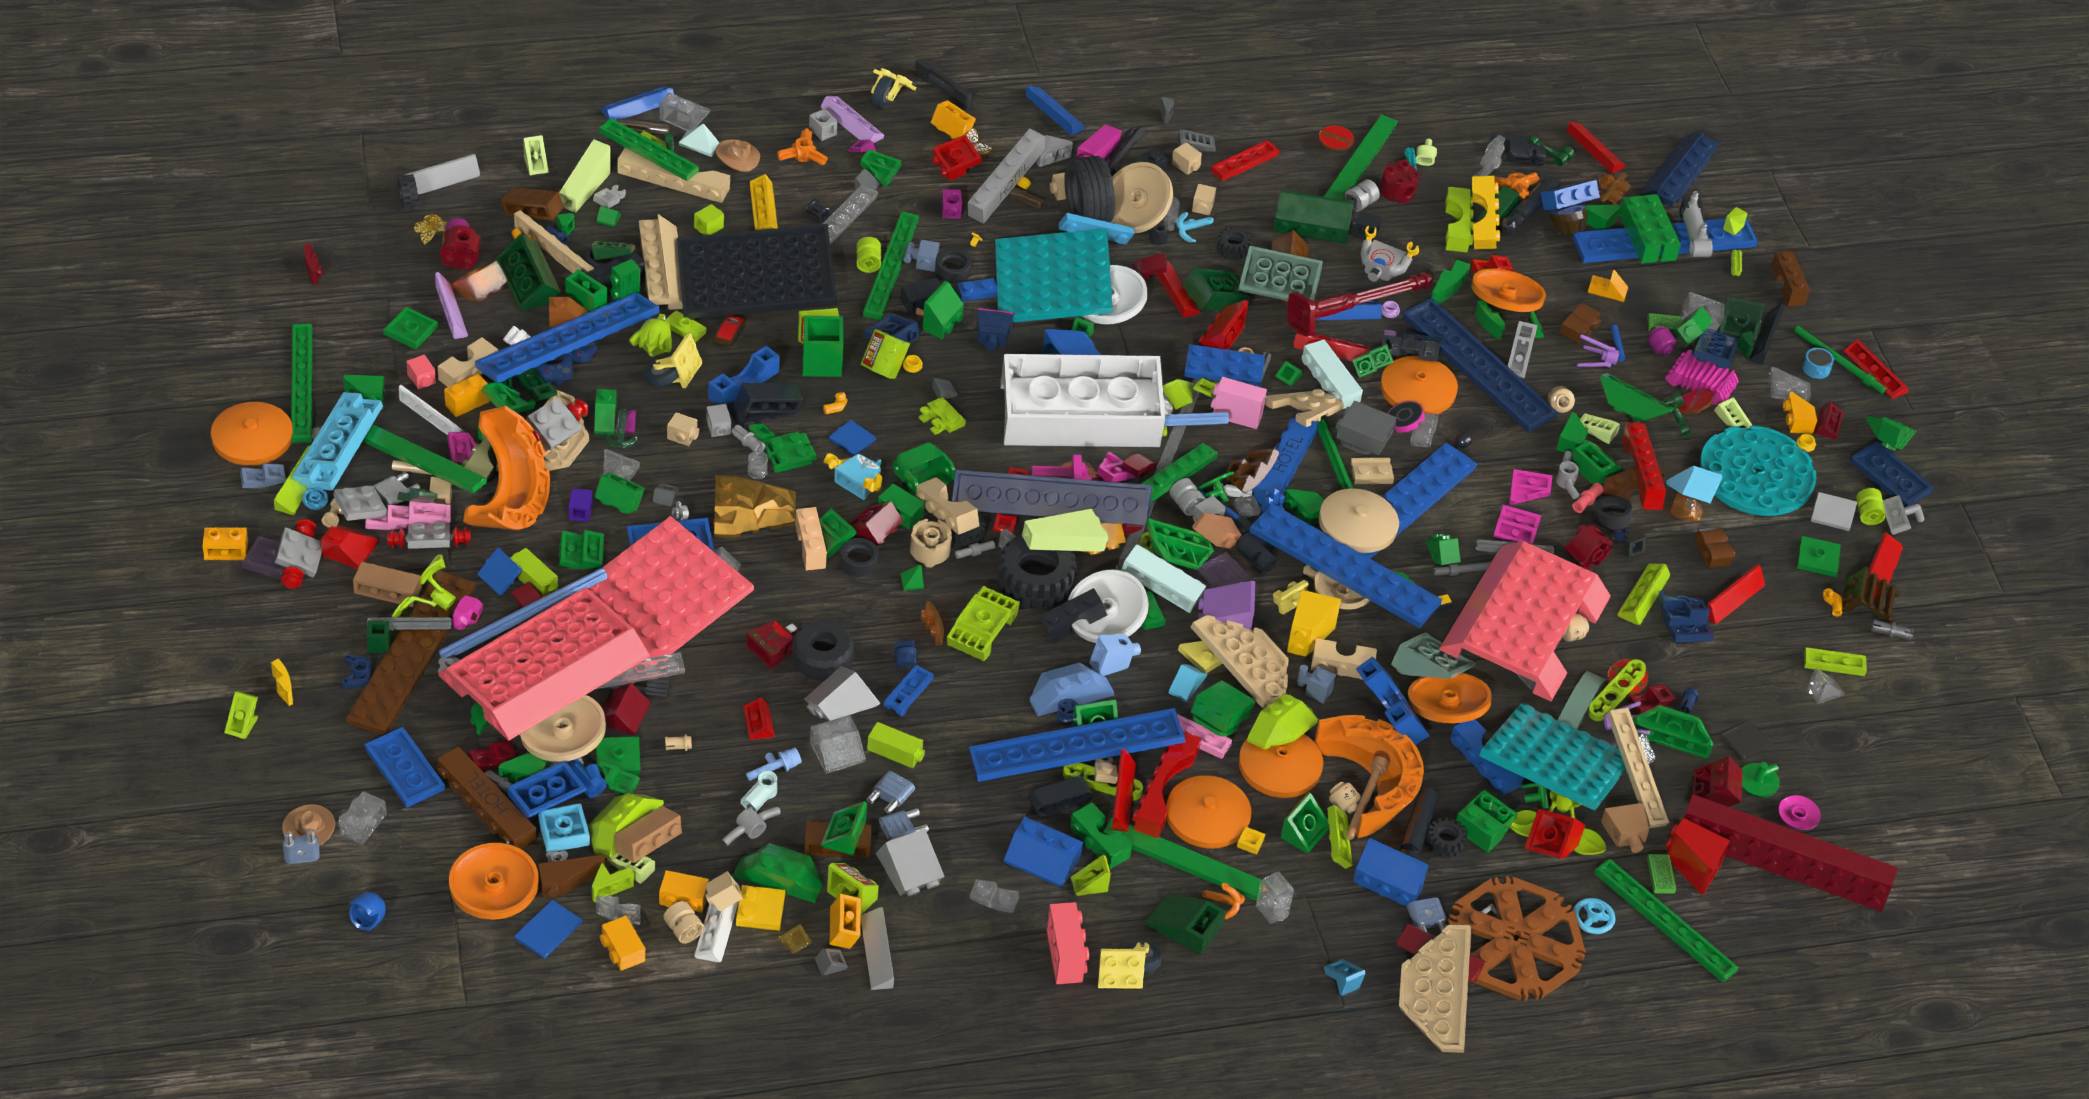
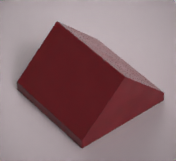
(625, 709)

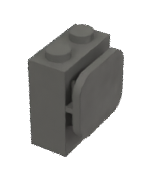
(1365, 428)

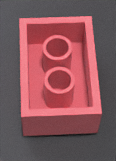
(1067, 943)

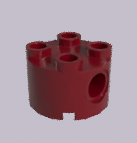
(1399, 182)
(460, 247)
(1588, 547)

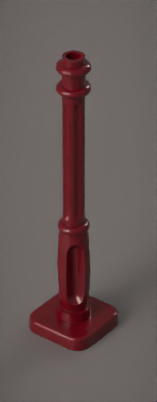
(1303, 311)

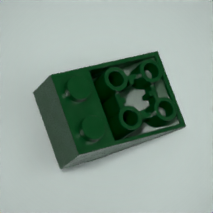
(1187, 921)

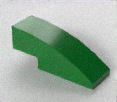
(1450, 282)

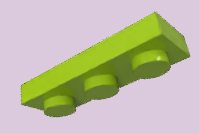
(1835, 661)
(1339, 843)

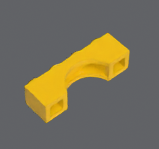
(1485, 230)

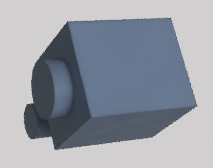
(925, 255)
(1319, 683)

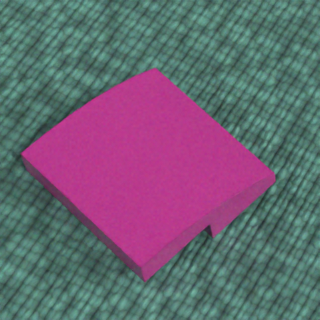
(1517, 525)

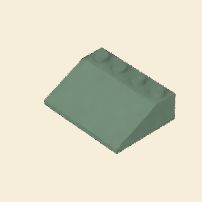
(1279, 274)

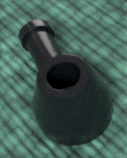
(1158, 234)

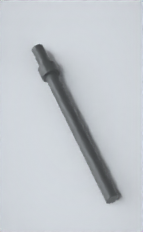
(1454, 569)

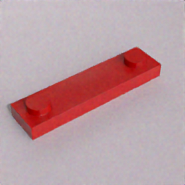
(1244, 160)

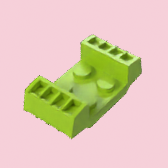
(982, 622)

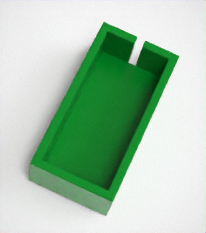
(1649, 228)

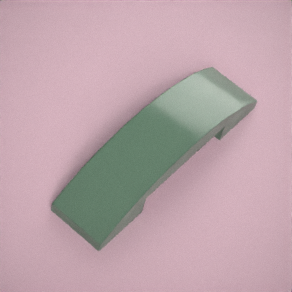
(1581, 698)

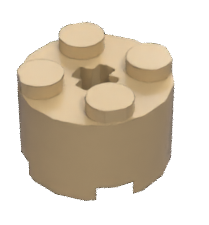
(930, 542)

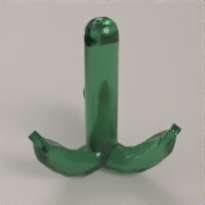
(620, 433)

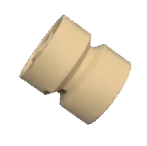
(683, 922)

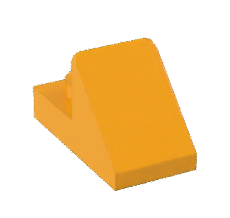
(1608, 288)

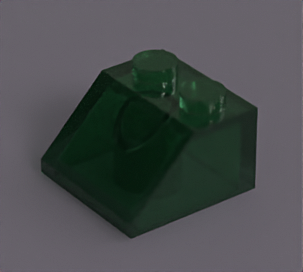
(1741, 317)

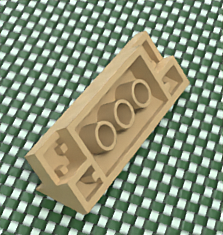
(661, 262)

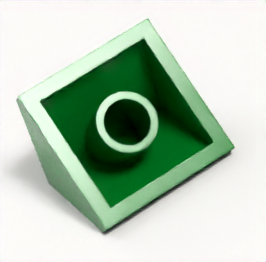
(1094, 712)
(1305, 824)
(846, 828)

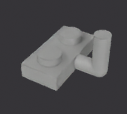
(1897, 514)

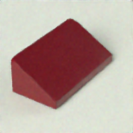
(1829, 421)

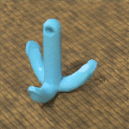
(1190, 224)

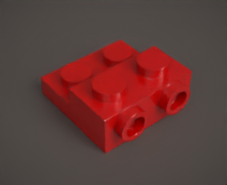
(955, 157)

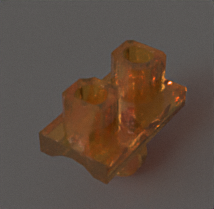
(1608, 182)

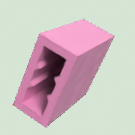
(1240, 400)

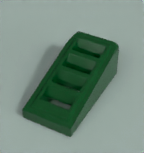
(608, 249)

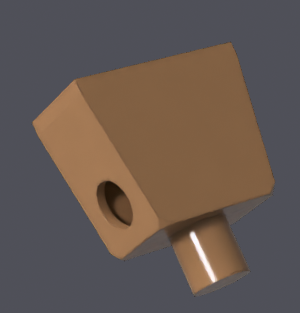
(1627, 825)

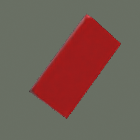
(758, 719)

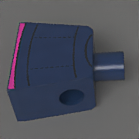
(993, 327)

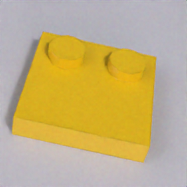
(760, 908)

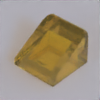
(795, 939)

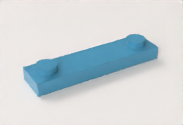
(1116, 233)

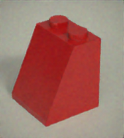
(1696, 853)

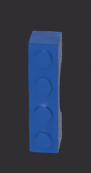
(760, 368)
(1469, 739)

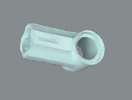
(762, 791)

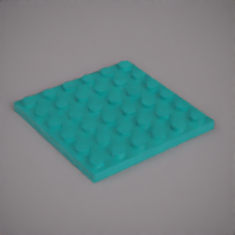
(1054, 275)
(1556, 756)

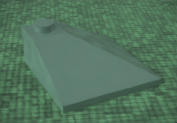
(1423, 658)

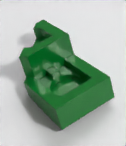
(477, 718)
(619, 780)

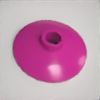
(1799, 812)

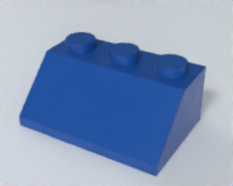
(545, 789)
(1043, 852)
(1390, 873)

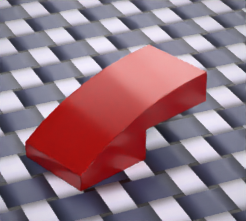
(1494, 262)

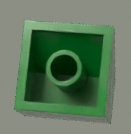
(942, 311)

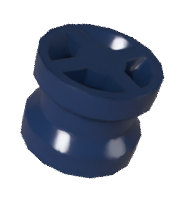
(1066, 711)

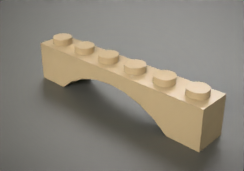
(707, 184)

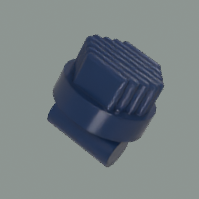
(905, 653)

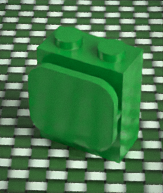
(1222, 708)

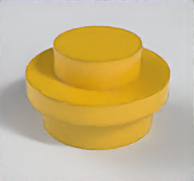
(912, 364)
(1806, 442)

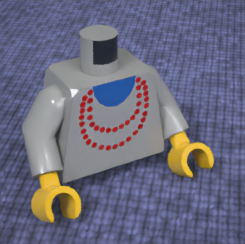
(1384, 260)

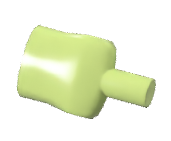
(1426, 153)

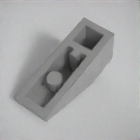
(1522, 348)

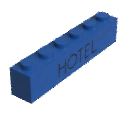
(1292, 450)

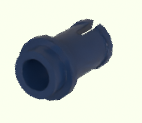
(561, 236)
(1690, 696)

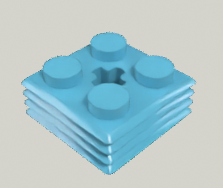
(564, 828)

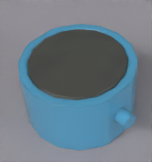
(1818, 363)

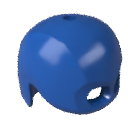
(367, 908)

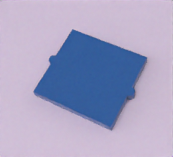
(852, 438)
(499, 571)

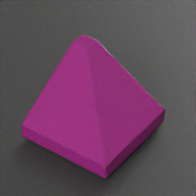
(862, 146)
(630, 422)

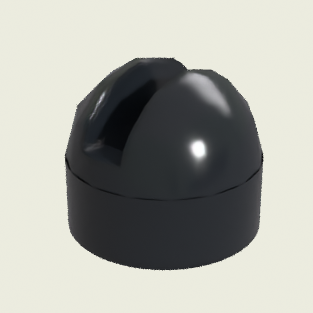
(1463, 440)

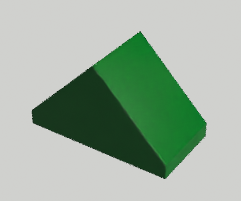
(1602, 216)

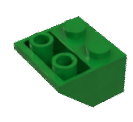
(1595, 463)
(1486, 820)

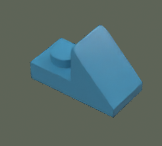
(1347, 975)

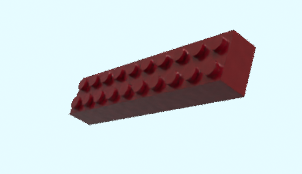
(1796, 854)

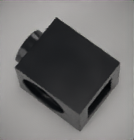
(1364, 220)

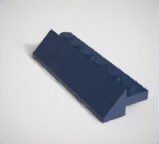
(1681, 168)

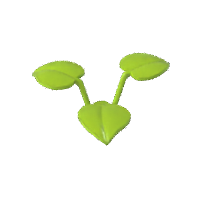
(440, 595)
(1590, 842)

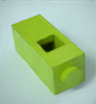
(535, 573)
(895, 745)

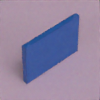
(548, 929)

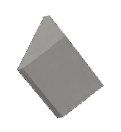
(1833, 511)

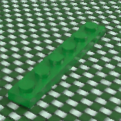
(648, 149)
(1181, 469)

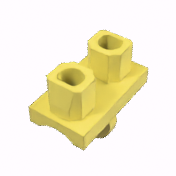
(1289, 599)

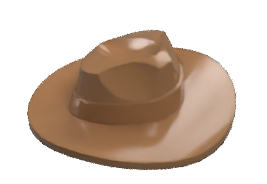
(738, 155)
(310, 817)

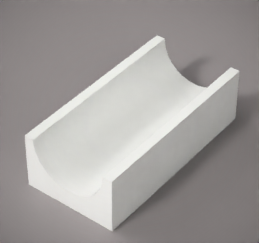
(1083, 400)

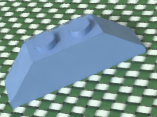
(1069, 682)

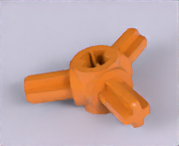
(803, 150)
(1518, 182)

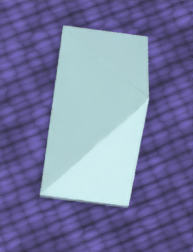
(700, 140)

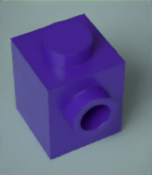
(580, 500)

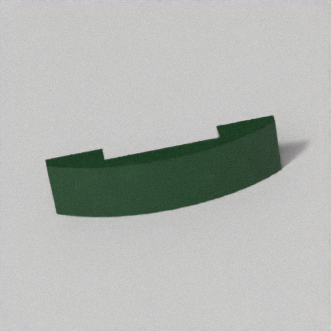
(535, 385)

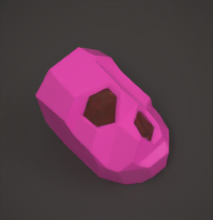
(467, 612)

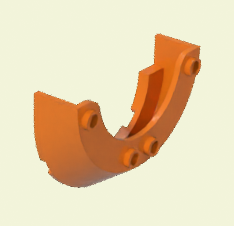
(522, 473)
(1363, 740)

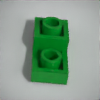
(1490, 321)
(1372, 360)

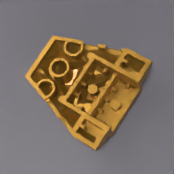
(750, 505)

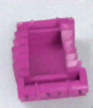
(1702, 375)

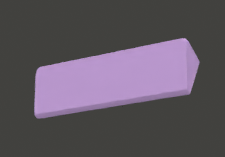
(851, 119)
(450, 307)

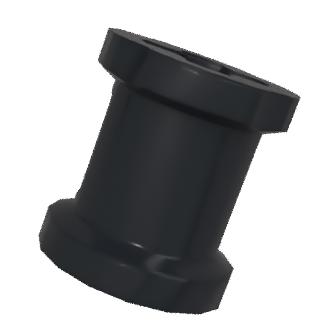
(818, 210)

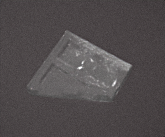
(1492, 156)
(1783, 383)
(619, 465)

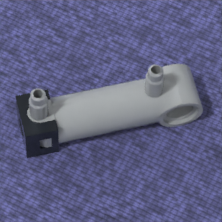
(1696, 229)

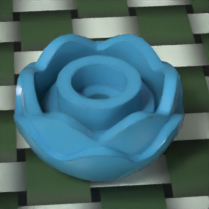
(315, 498)

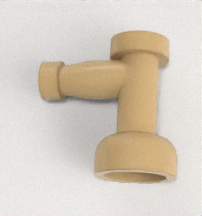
(331, 518)

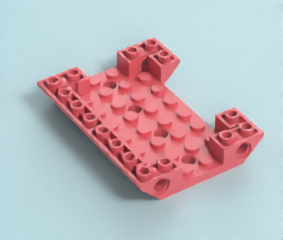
(552, 671)

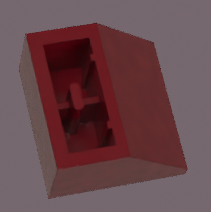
(1719, 782)

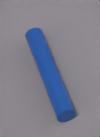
(1617, 342)

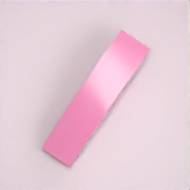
(400, 516)

